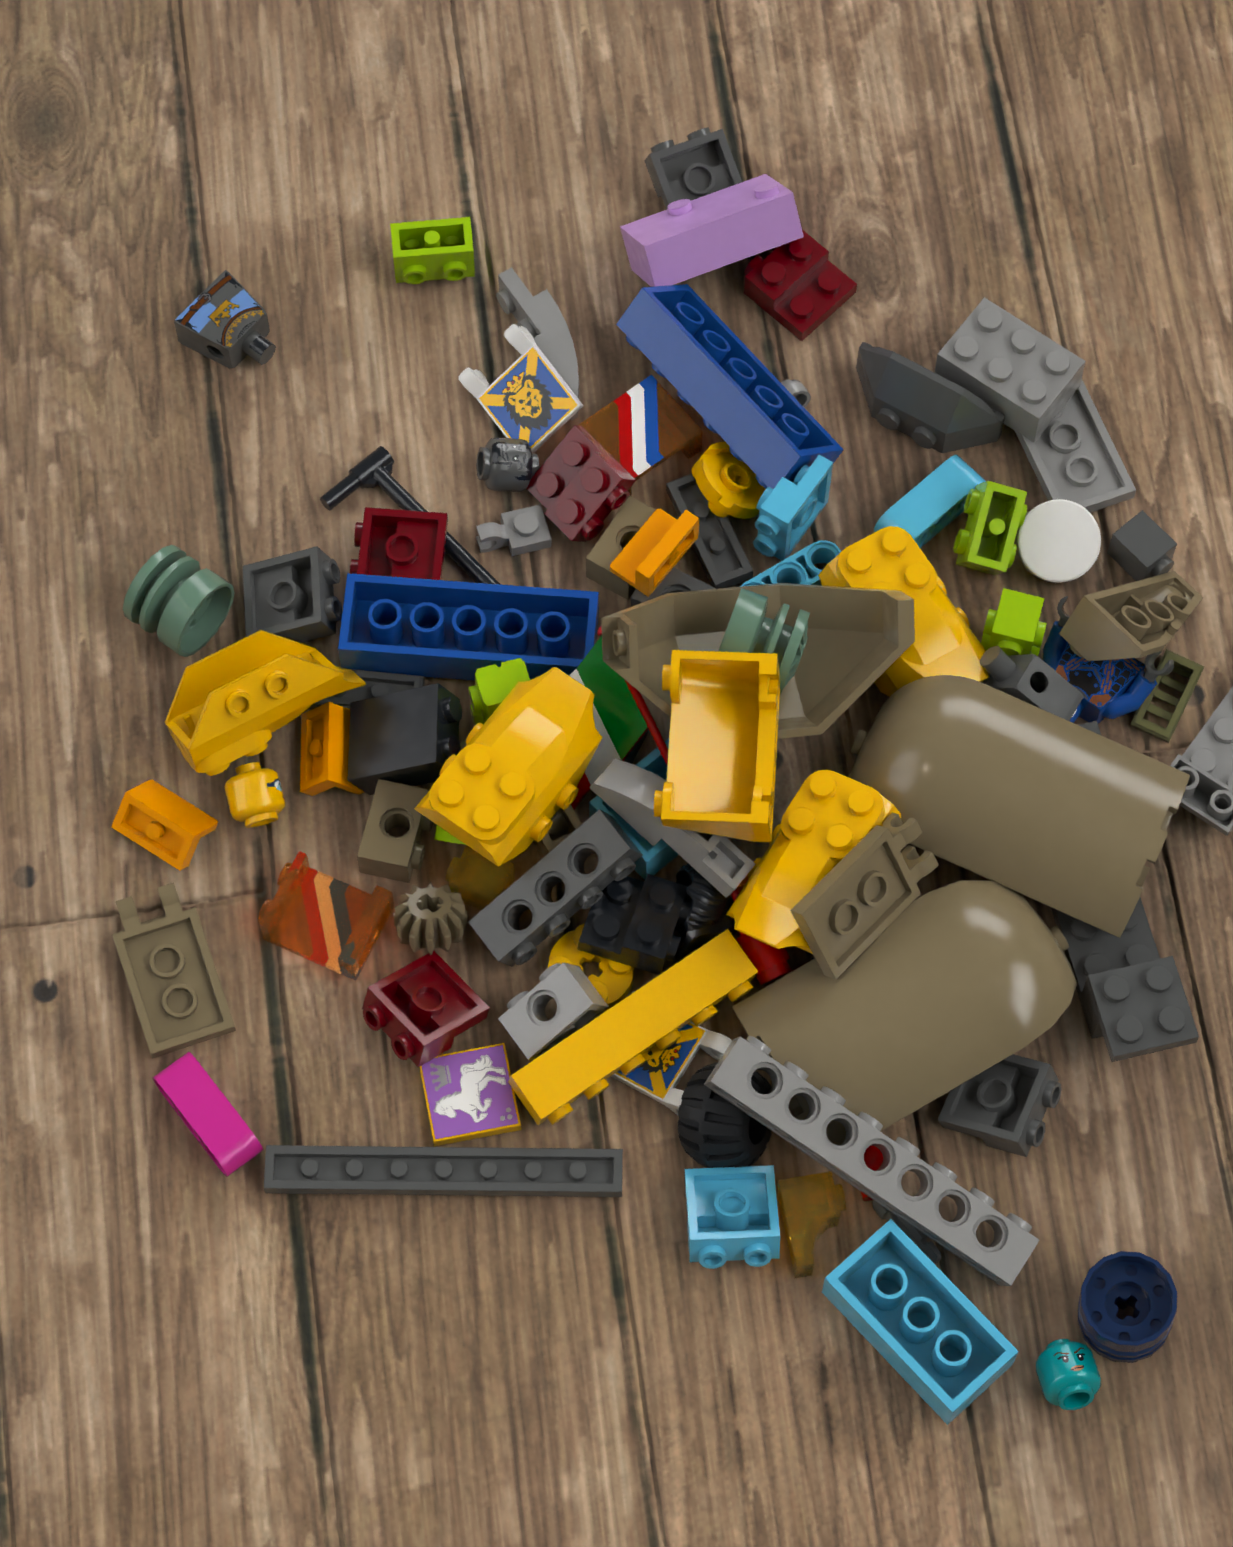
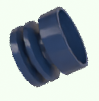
(1115, 1284)

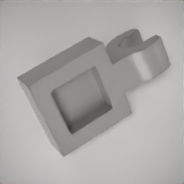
(520, 530)

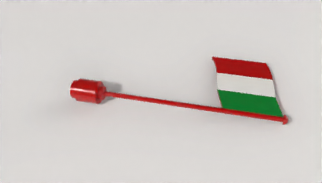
(622, 721)

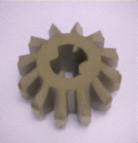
(430, 918)

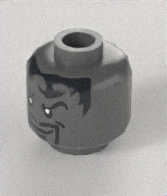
(506, 464)

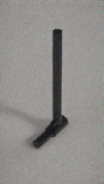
(377, 470)

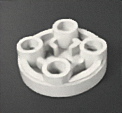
(1058, 541)

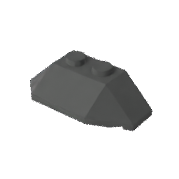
(924, 403)

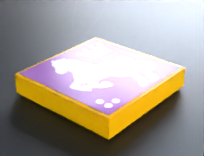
(469, 1095)

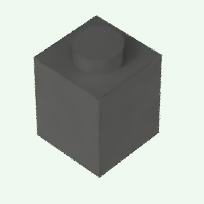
(1142, 548)

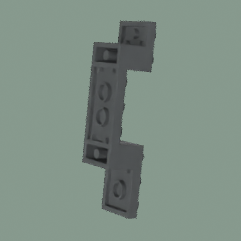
(1126, 986)

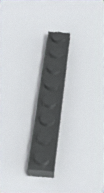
(443, 1171)

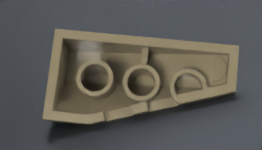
(1130, 618)

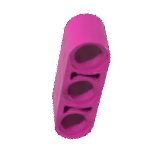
(207, 1114)

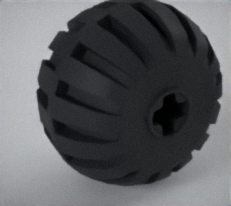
(715, 1129)

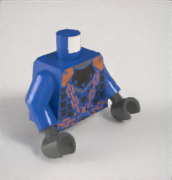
(1108, 686)

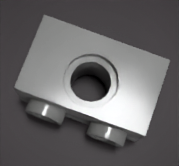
(576, 1006)

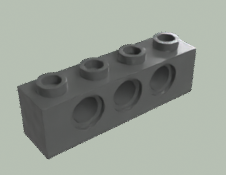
(499, 920)

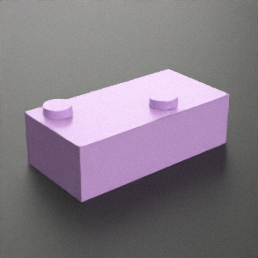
(711, 231)

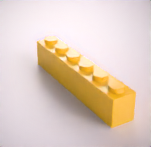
(632, 1028)

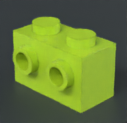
(432, 250)
(991, 528)
(1015, 624)

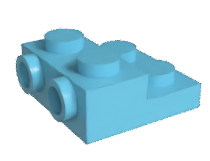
(792, 508)
(732, 1215)

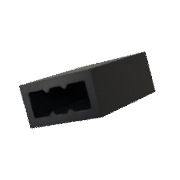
(402, 736)

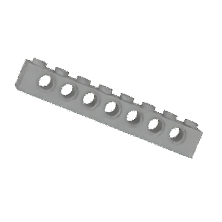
(1012, 1239)

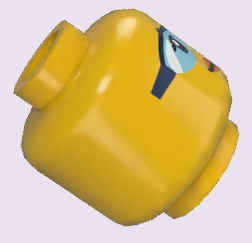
(255, 795)

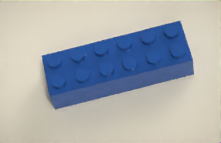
(725, 383)
(462, 626)

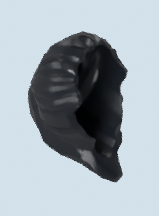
(707, 914)

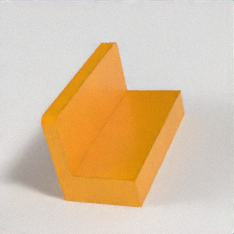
(655, 550)
(325, 750)
(162, 823)

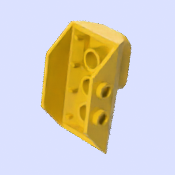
(942, 632)
(244, 694)
(517, 768)
(813, 837)

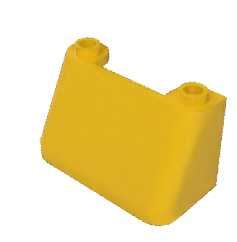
(721, 743)

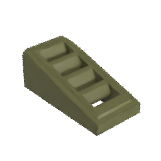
(1182, 667)

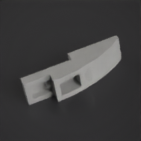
(544, 322)
(631, 795)

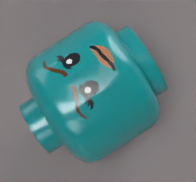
(1068, 1374)

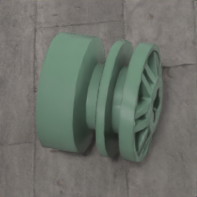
(178, 600)
(754, 633)

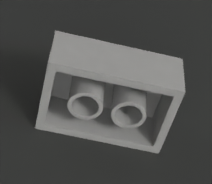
(1011, 368)

